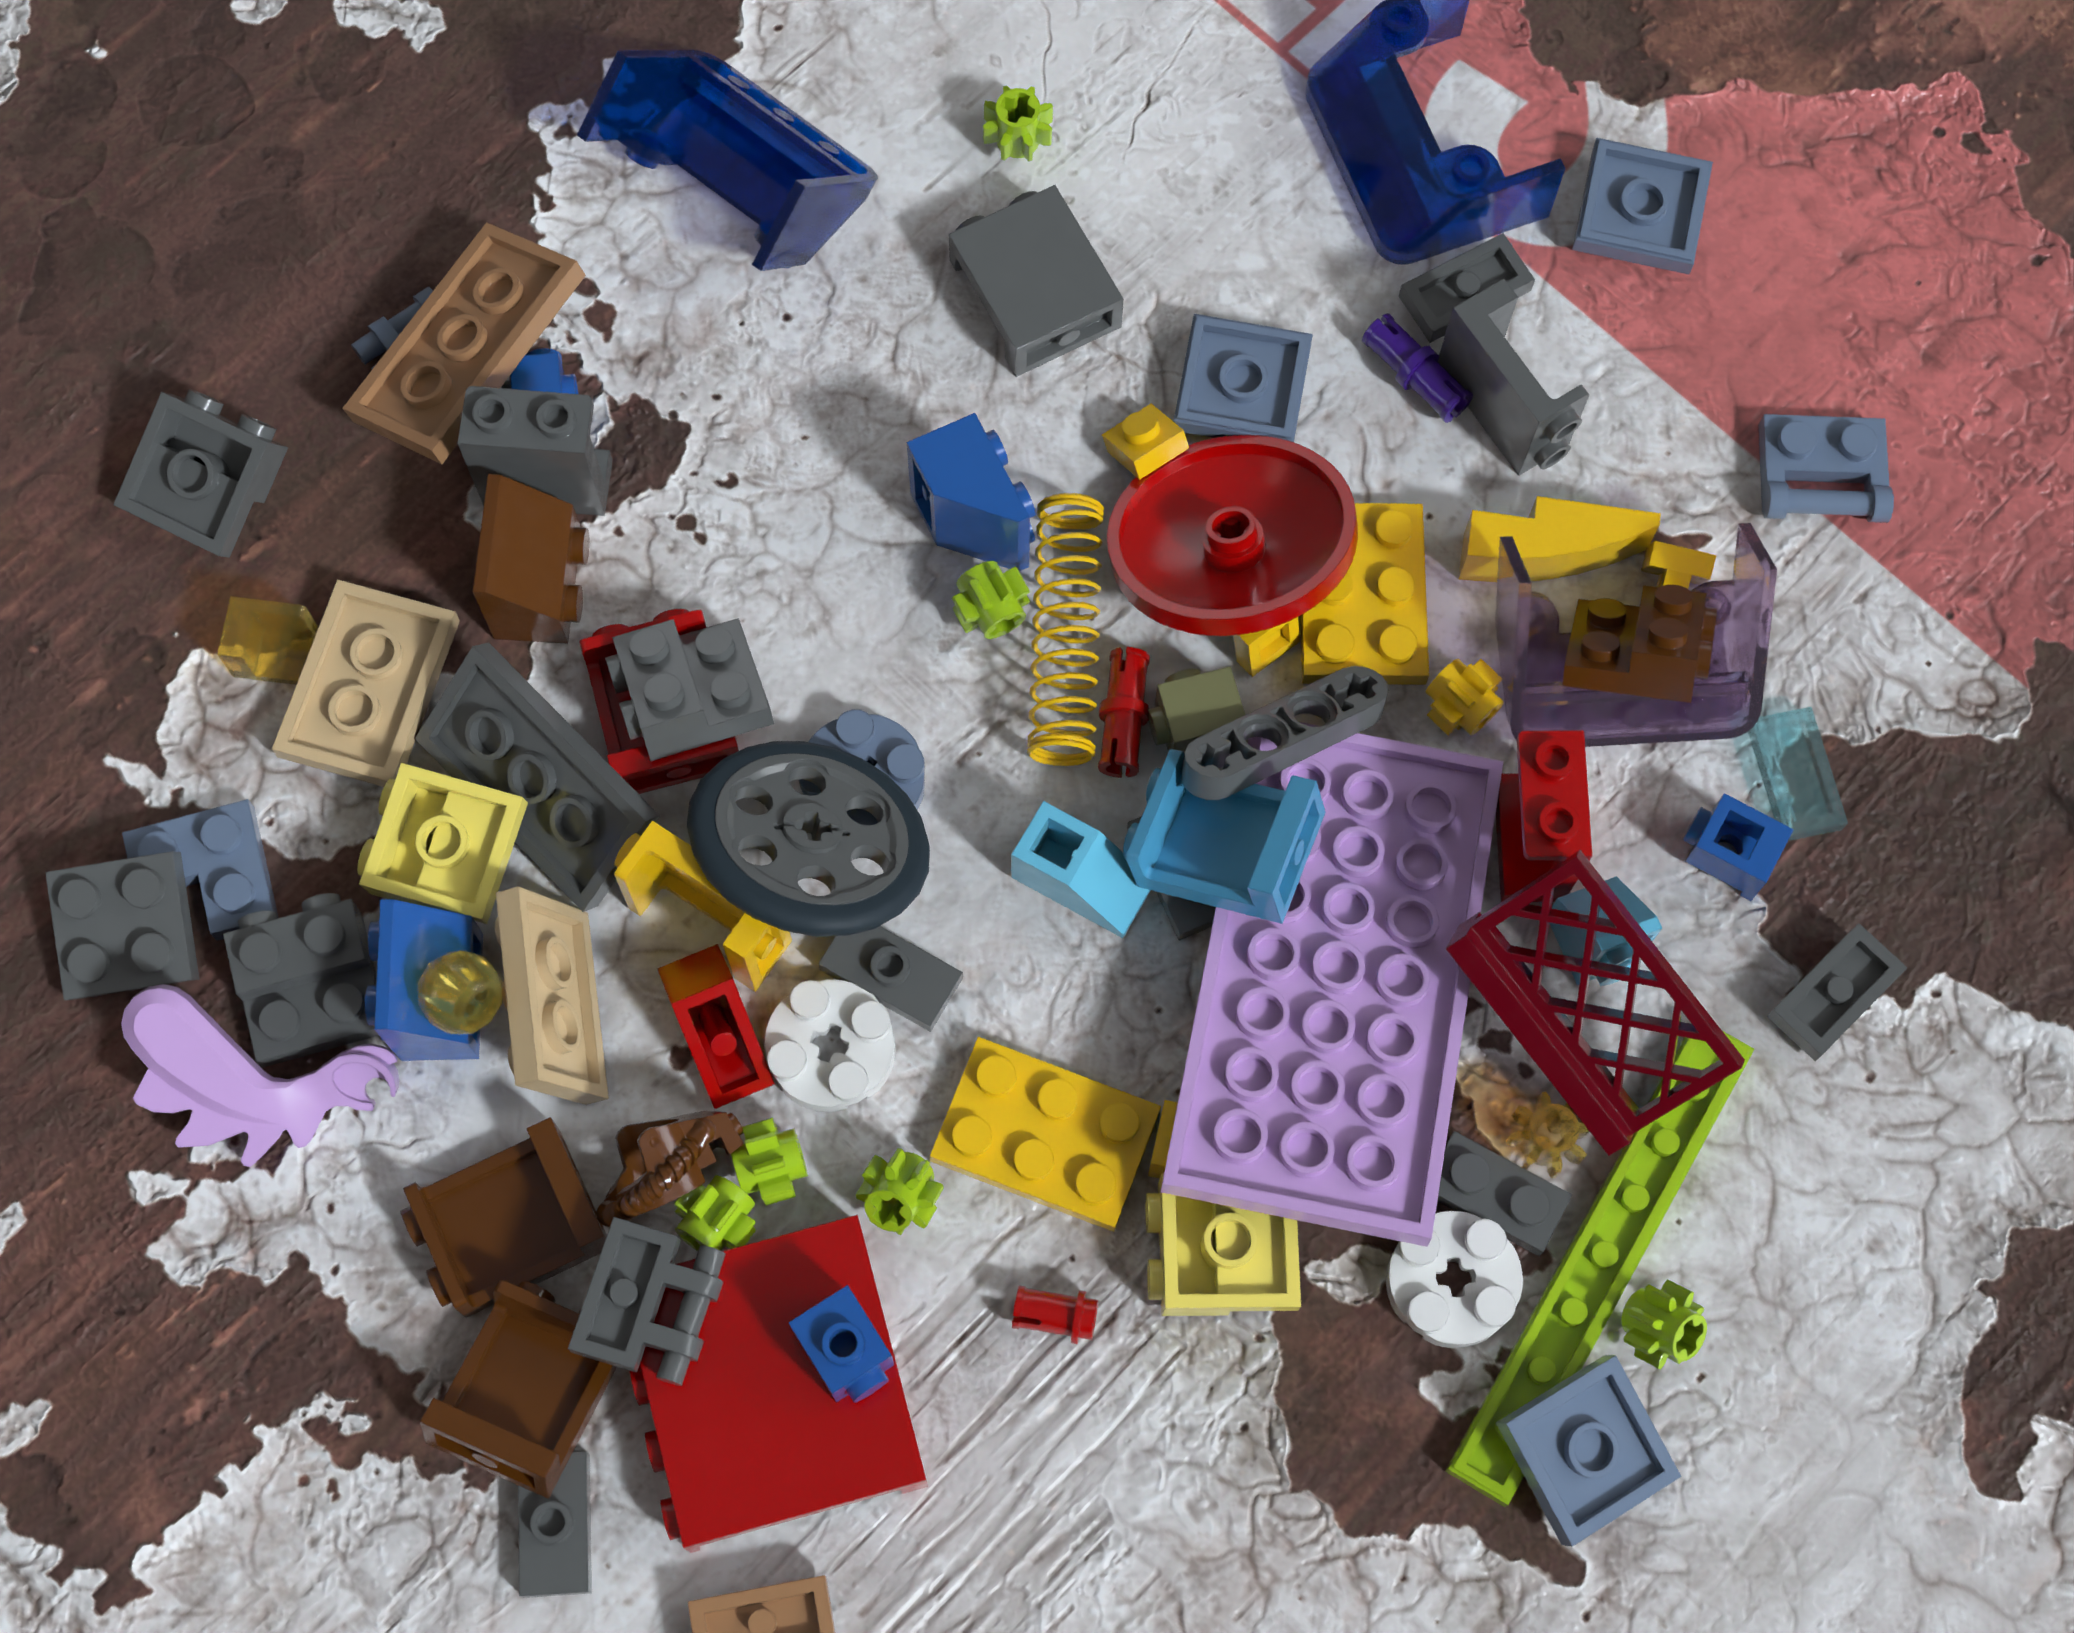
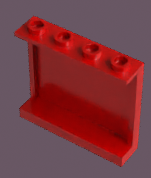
(753, 1423)

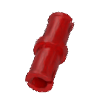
(1124, 712)

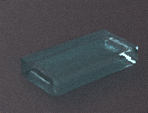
(1797, 773)

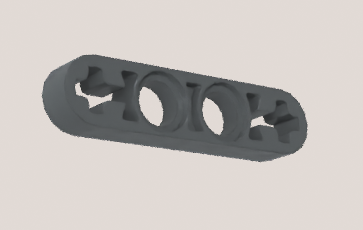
(1278, 724)

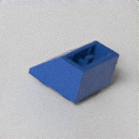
(968, 494)
(403, 946)

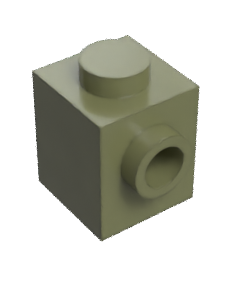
(1193, 706)

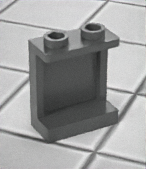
(1037, 278)
(1506, 395)
(537, 442)

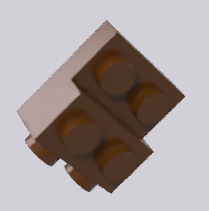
(1642, 648)

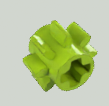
(1017, 123)
(991, 599)
(769, 1161)
(899, 1191)
(715, 1215)
(1663, 1324)

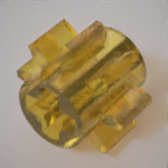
(1538, 1149)

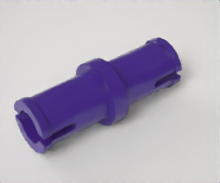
(1417, 367)

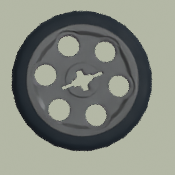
(772, 891)

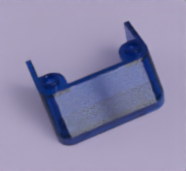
(734, 141)
(1399, 179)

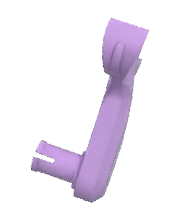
(206, 1071)

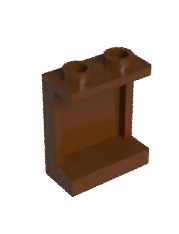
(505, 1220)
(519, 1392)

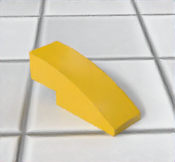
(1556, 538)

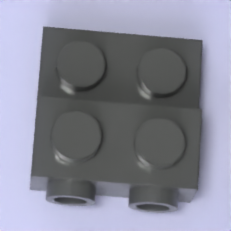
(200, 471)
(687, 686)
(303, 978)

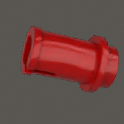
(1055, 1313)

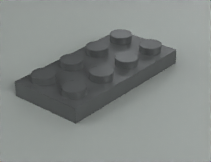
(510, 739)

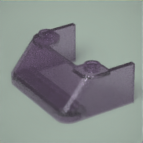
(1721, 707)

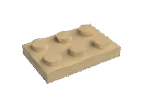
(366, 684)
(550, 997)

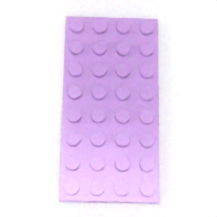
(1338, 1036)

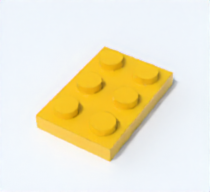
(1378, 607)
(1045, 1134)

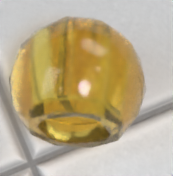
(459, 992)

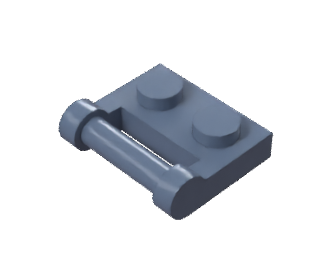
(1824, 452)

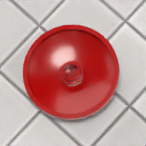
(1233, 536)

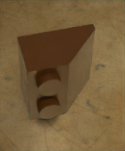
(529, 563)

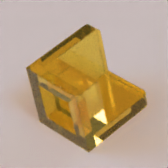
(266, 640)

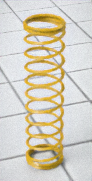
(1058, 736)

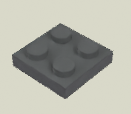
(122, 925)

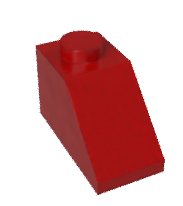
(716, 1026)

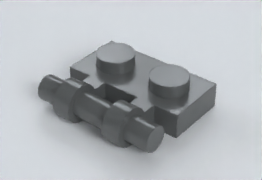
(627, 1294)

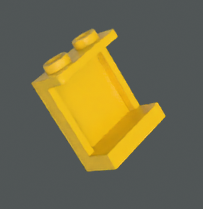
(666, 862)

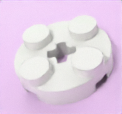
(847, 1077)
(1486, 1302)

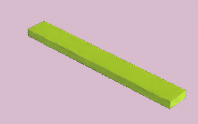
(1593, 1271)

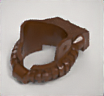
(666, 1160)

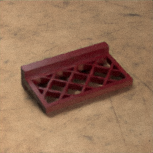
(1550, 1036)

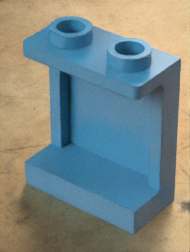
(1226, 851)

